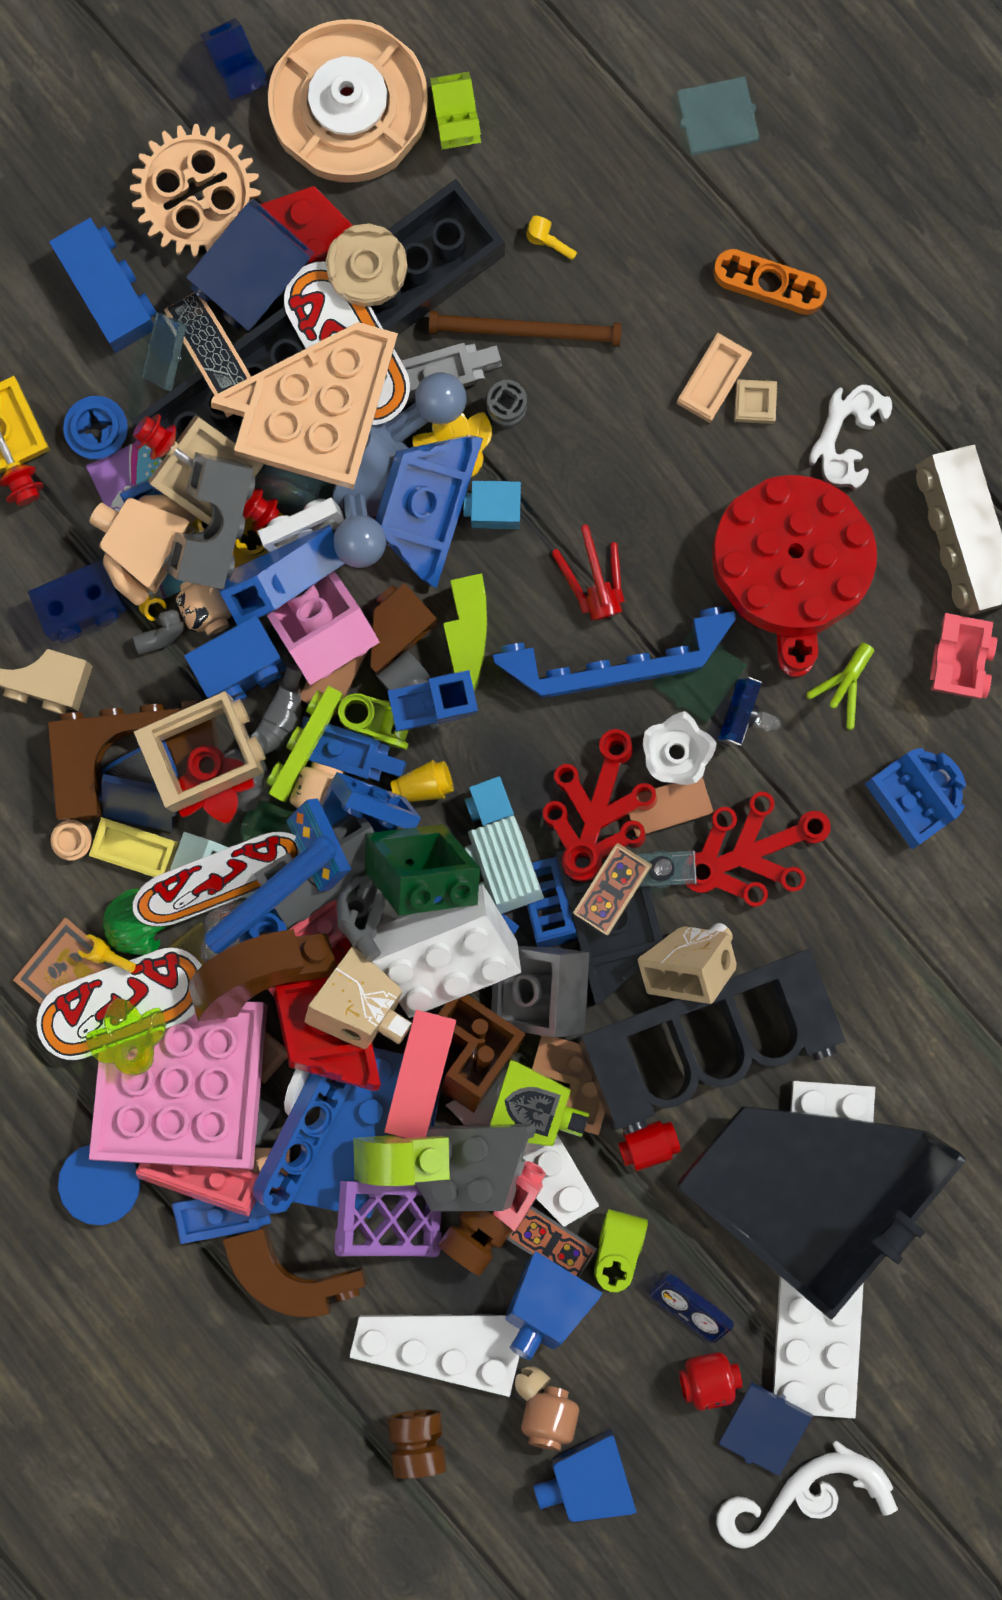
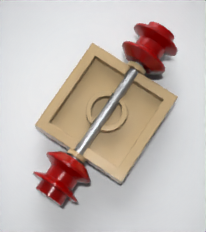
(174, 470)

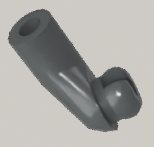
(163, 636)

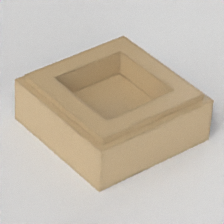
(755, 401)

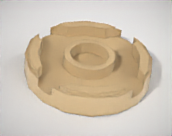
(366, 265)

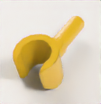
(538, 234)
(102, 953)

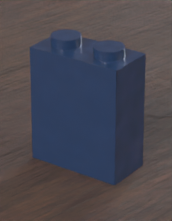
(249, 266)

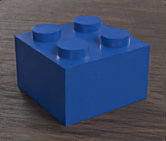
(237, 661)

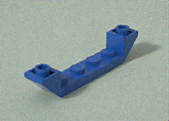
(708, 633)

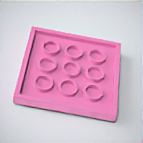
(192, 1102)

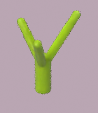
(848, 680)

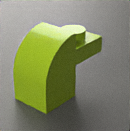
(455, 110)
(400, 1161)

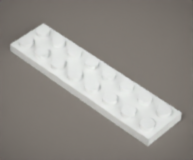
(815, 1354)

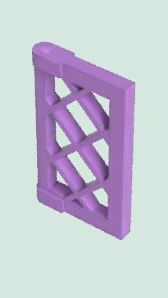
(350, 1218)

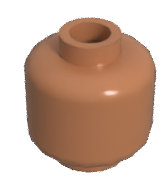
(550, 1419)

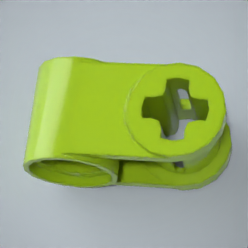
(378, 722)
(621, 1242)

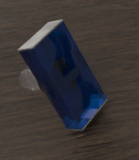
(744, 713)

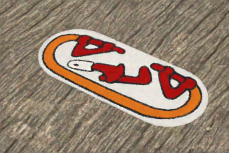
(320, 313)
(210, 880)
(81, 1005)

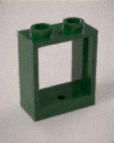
(420, 865)

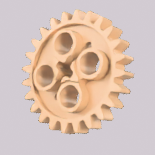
(176, 158)

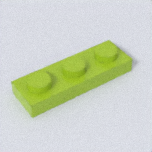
(304, 742)

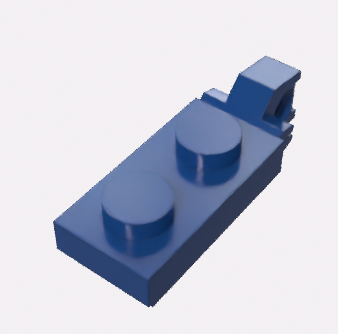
(354, 754)
(202, 1220)

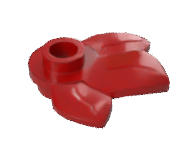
(223, 804)

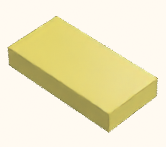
(133, 848)

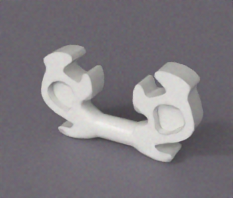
(862, 403)

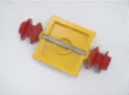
(19, 442)

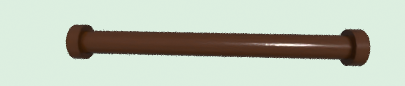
(525, 328)

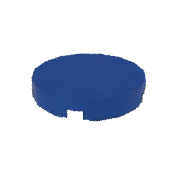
(97, 1189)

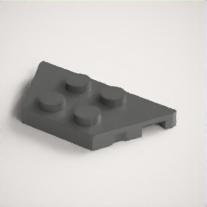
(481, 1167)

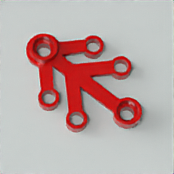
(597, 813)
(748, 852)

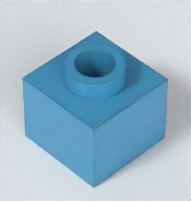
(489, 802)

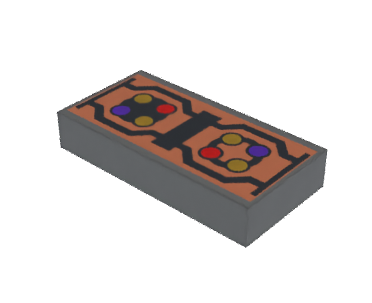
(552, 1240)

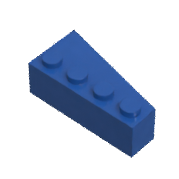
(361, 1115)

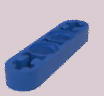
(294, 1133)

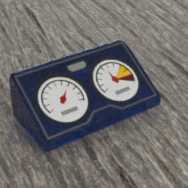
(691, 1307)

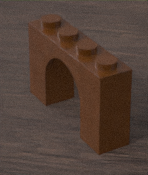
(82, 742)

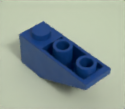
(280, 575)

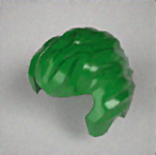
(125, 931)

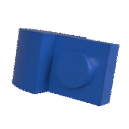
(433, 702)

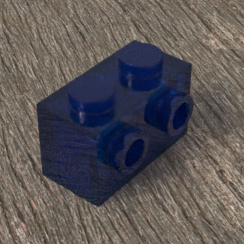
(77, 602)

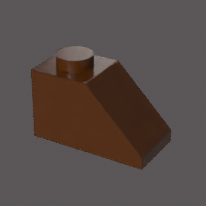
(398, 624)

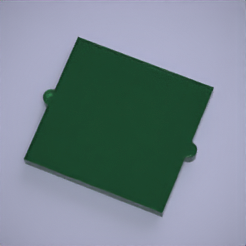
(702, 689)

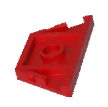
(310, 219)
(314, 1049)

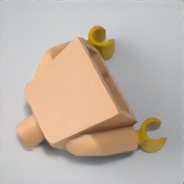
(140, 544)

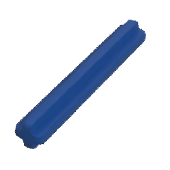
(270, 894)

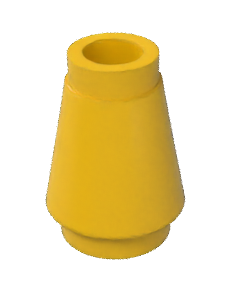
(424, 783)

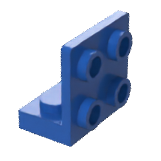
(380, 807)

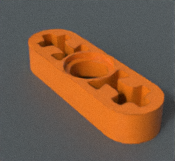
(784, 272)

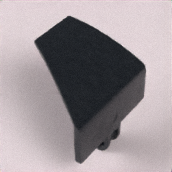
(820, 1194)

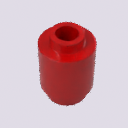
(649, 1145)

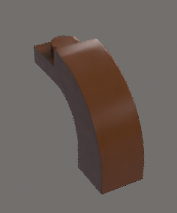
(252, 966)
(278, 1289)

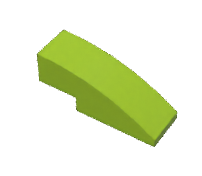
(468, 634)

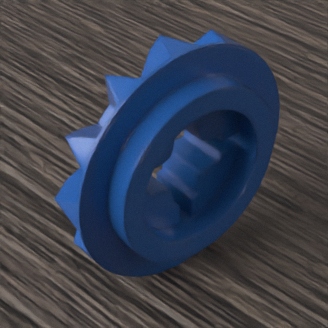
(79, 420)

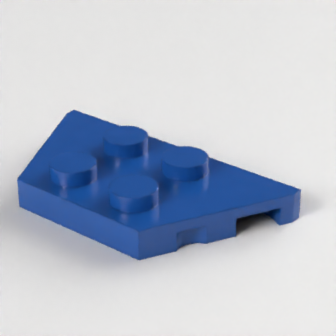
(425, 502)

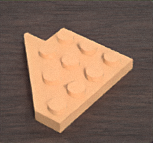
(314, 406)

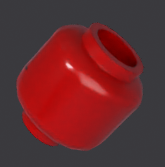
(710, 1381)

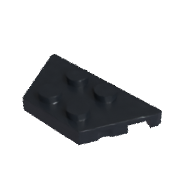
(612, 955)

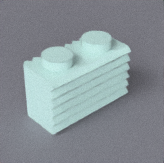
(504, 864)

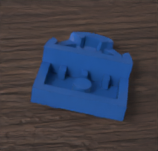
(919, 793)

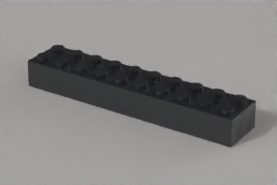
(445, 249)

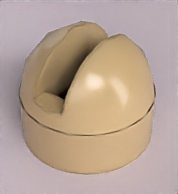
(530, 1382)

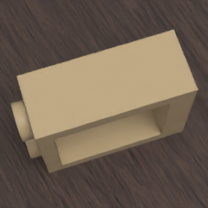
(151, 745)

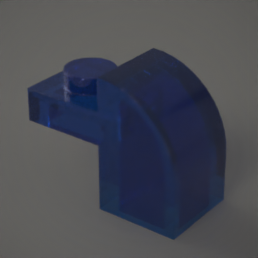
(234, 59)

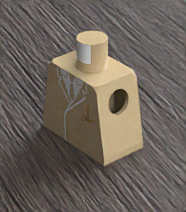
(690, 964)
(358, 1003)

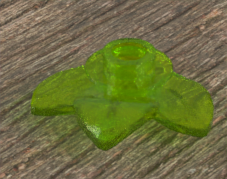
(124, 1031)

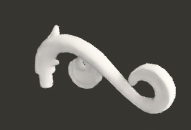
(797, 1487)

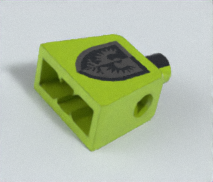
(537, 1100)

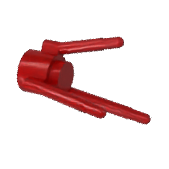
(601, 598)

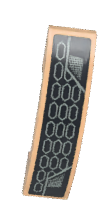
(208, 344)

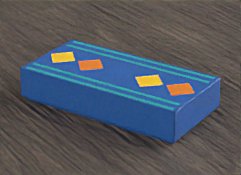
(309, 824)

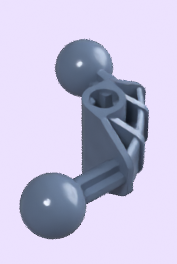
(359, 538)

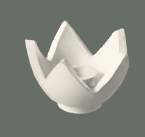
(682, 731)

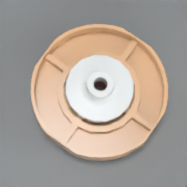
(348, 100)

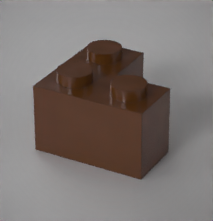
(484, 1050)

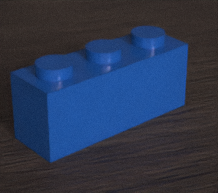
(104, 284)

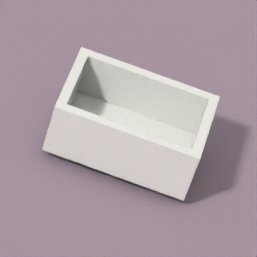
(447, 953)

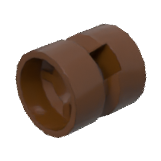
(467, 1249)
(416, 1444)

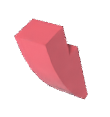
(420, 1075)

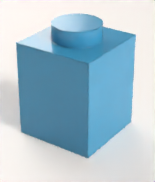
(493, 504)

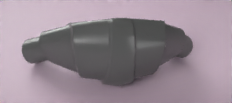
(282, 713)
(359, 914)

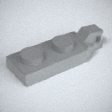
(458, 360)

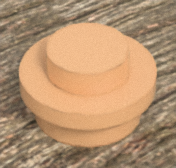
(71, 840)

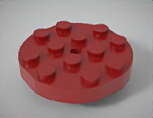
(794, 555)

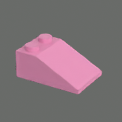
(323, 628)

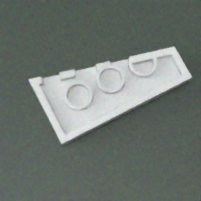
(563, 1188)
(443, 1347)

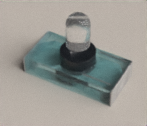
(669, 868)

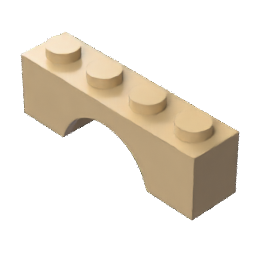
(53, 678)

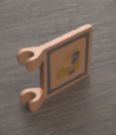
(58, 962)

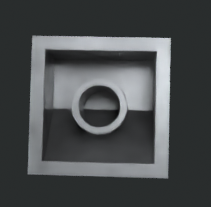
(547, 994)

